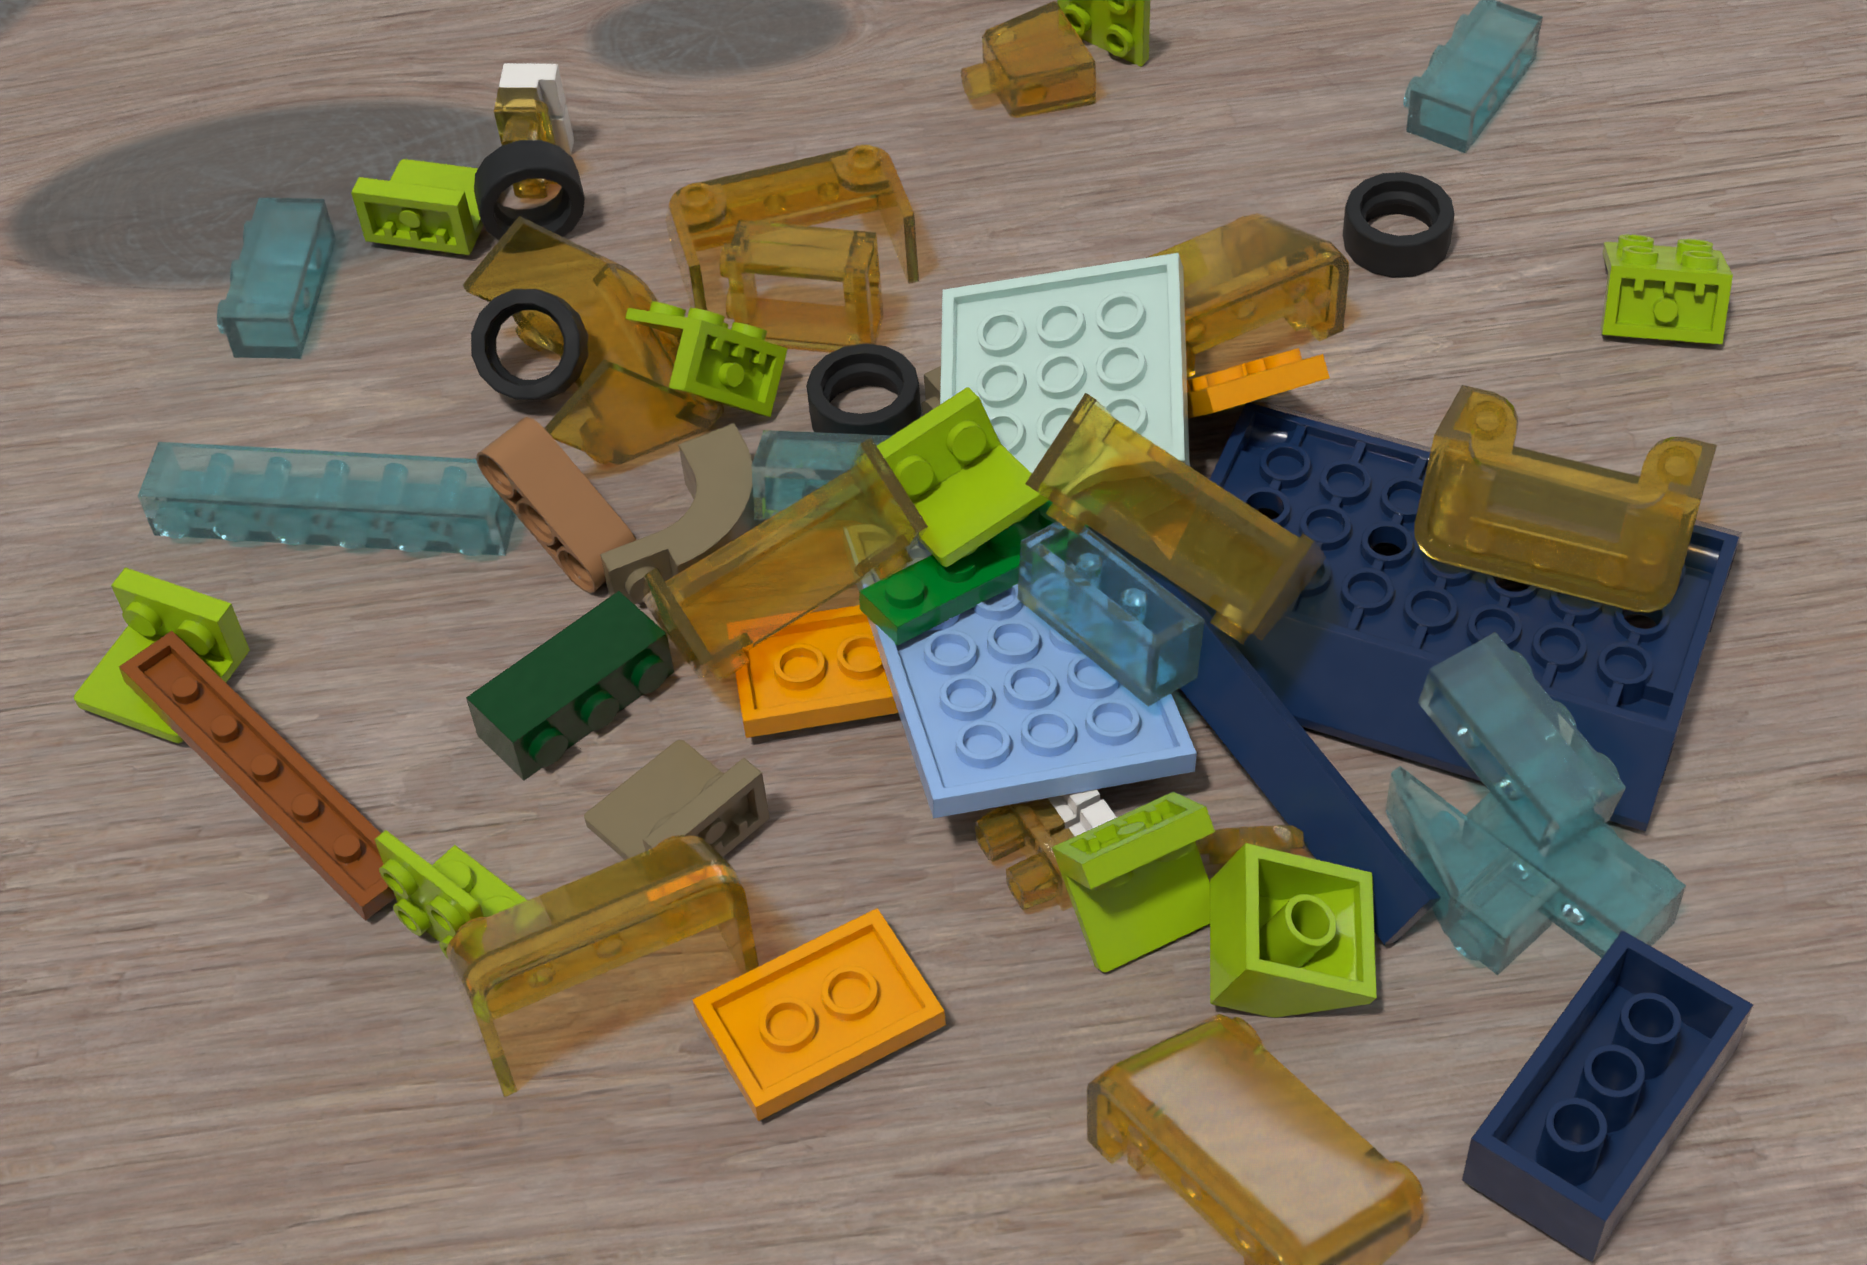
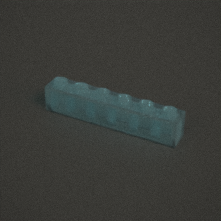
(324, 499)

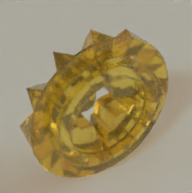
(1227, 841)

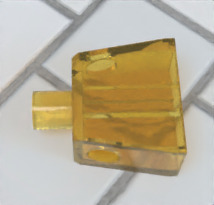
(1034, 65)

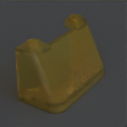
(1256, 275)
(1555, 517)
(1253, 1150)

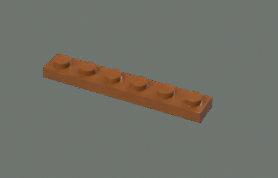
(262, 770)

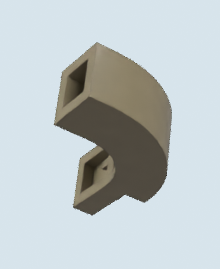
(720, 481)

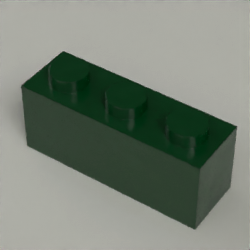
(571, 685)

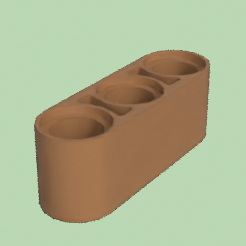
(554, 501)

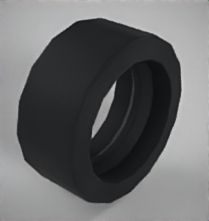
(529, 161)
(1402, 195)
(485, 344)
(857, 367)

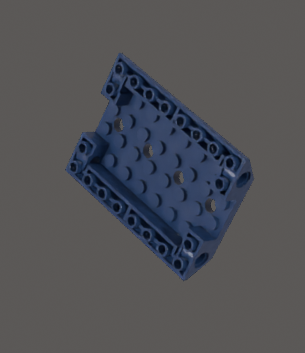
(1374, 624)

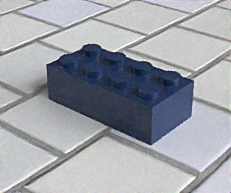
(1606, 1094)

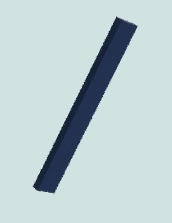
(1297, 773)

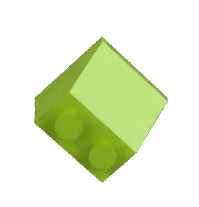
(1290, 934)

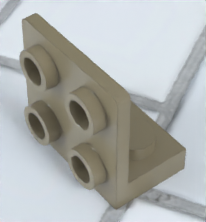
(681, 796)

